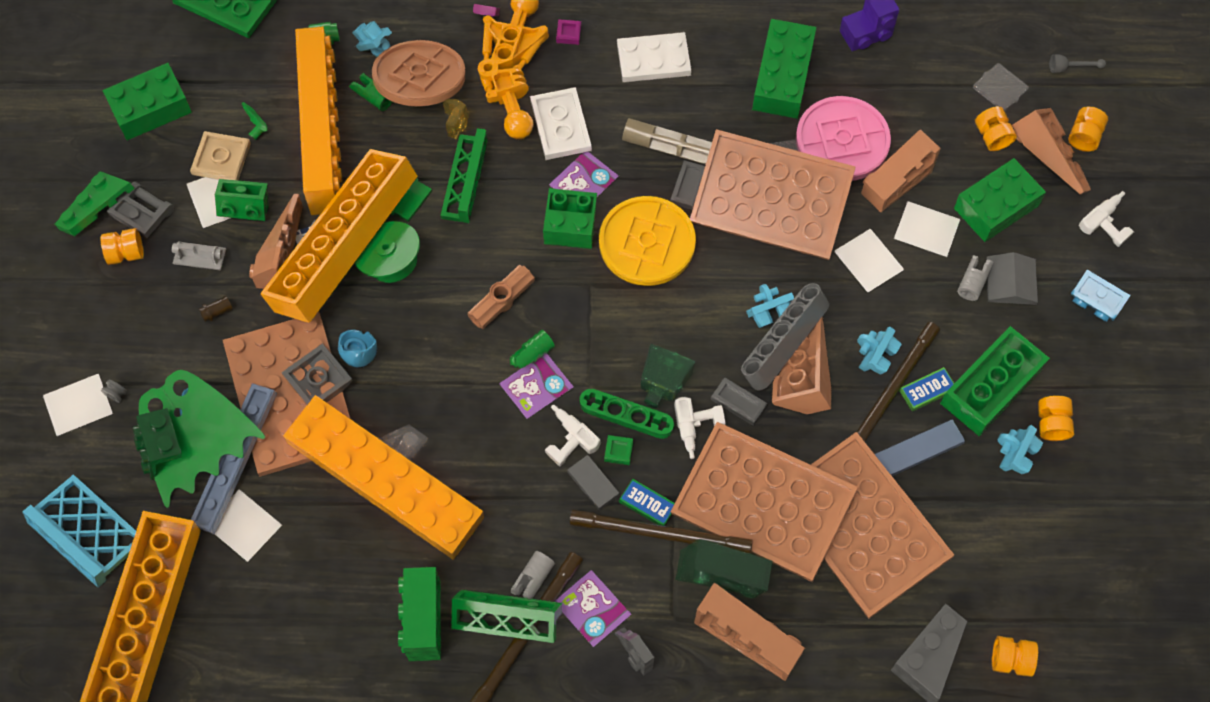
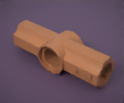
(491, 307)

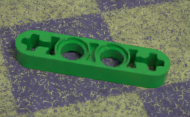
(628, 409)

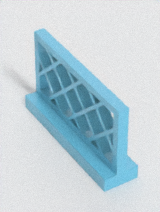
(63, 540)

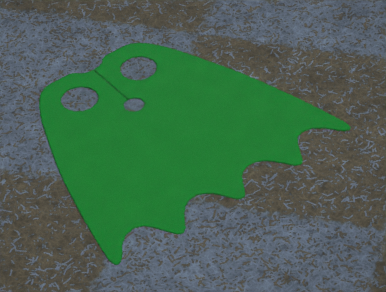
(204, 431)

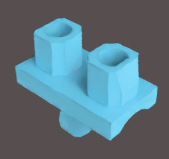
(372, 38)
(760, 313)
(875, 347)
(1015, 446)

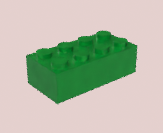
(784, 68)
(994, 381)

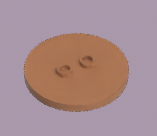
(418, 73)

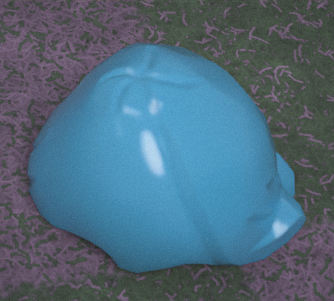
(357, 348)

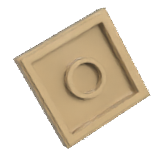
(220, 156)

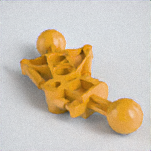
(507, 74)

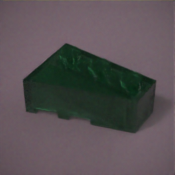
(729, 568)

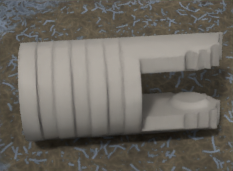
(974, 279)
(533, 575)

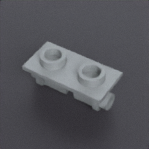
(198, 255)

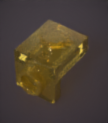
(458, 117)

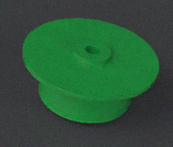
(390, 253)

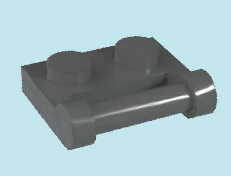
(136, 215)

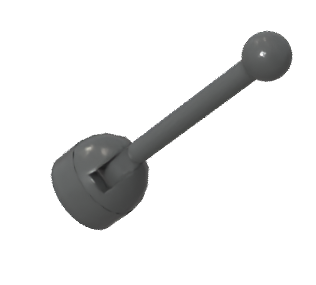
(1059, 63)

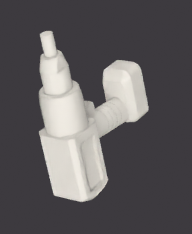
(1100, 217)
(688, 420)
(578, 434)

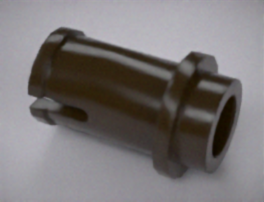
(215, 309)

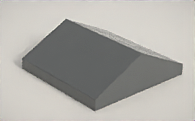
(1012, 279)
(335, 375)

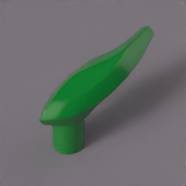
(260, 126)

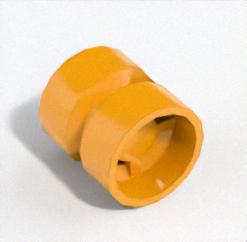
(995, 128)
(1088, 129)
(117, 247)
(1056, 419)
(1014, 656)

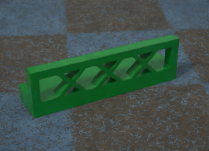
(470, 178)
(505, 606)

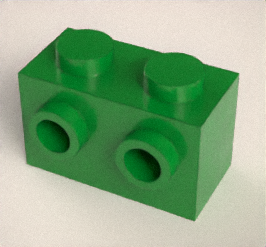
(241, 199)

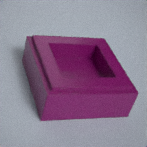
(486, 10)
(568, 32)

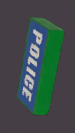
(647, 503)

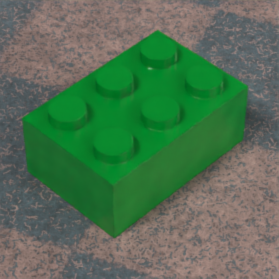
(147, 101)
(999, 200)
(420, 614)

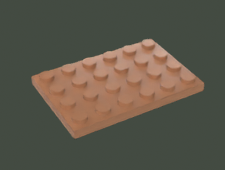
(772, 194)
(260, 359)
(766, 497)
(883, 538)

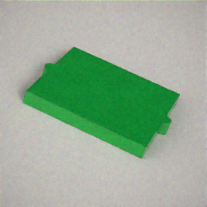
(412, 200)

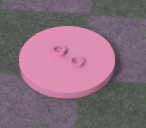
(845, 132)

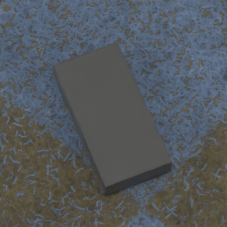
(687, 185)
(738, 401)
(593, 482)

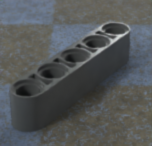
(785, 336)

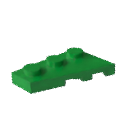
(98, 194)

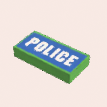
(926, 389)

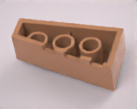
(748, 632)

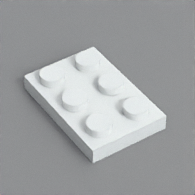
(653, 57)
(560, 123)

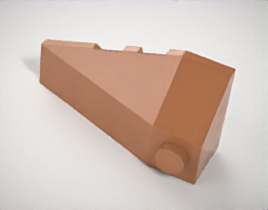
(1043, 137)
(278, 244)
(805, 378)

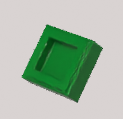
(618, 450)

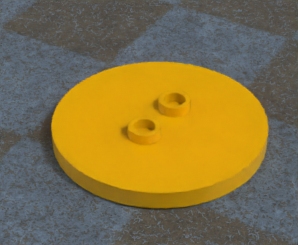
(647, 240)

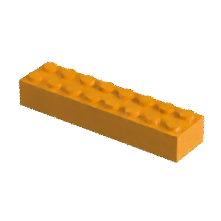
(318, 118)
(339, 235)
(384, 477)
(142, 610)

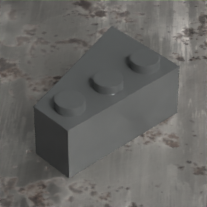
(931, 655)

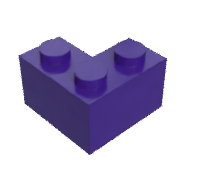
(870, 25)

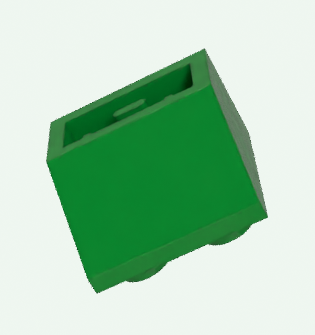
(570, 218)

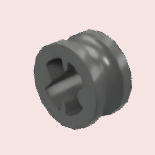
(114, 391)

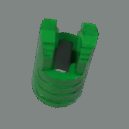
(370, 93)
(532, 350)

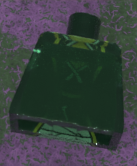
(664, 375)

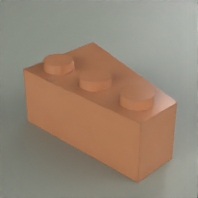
(901, 171)

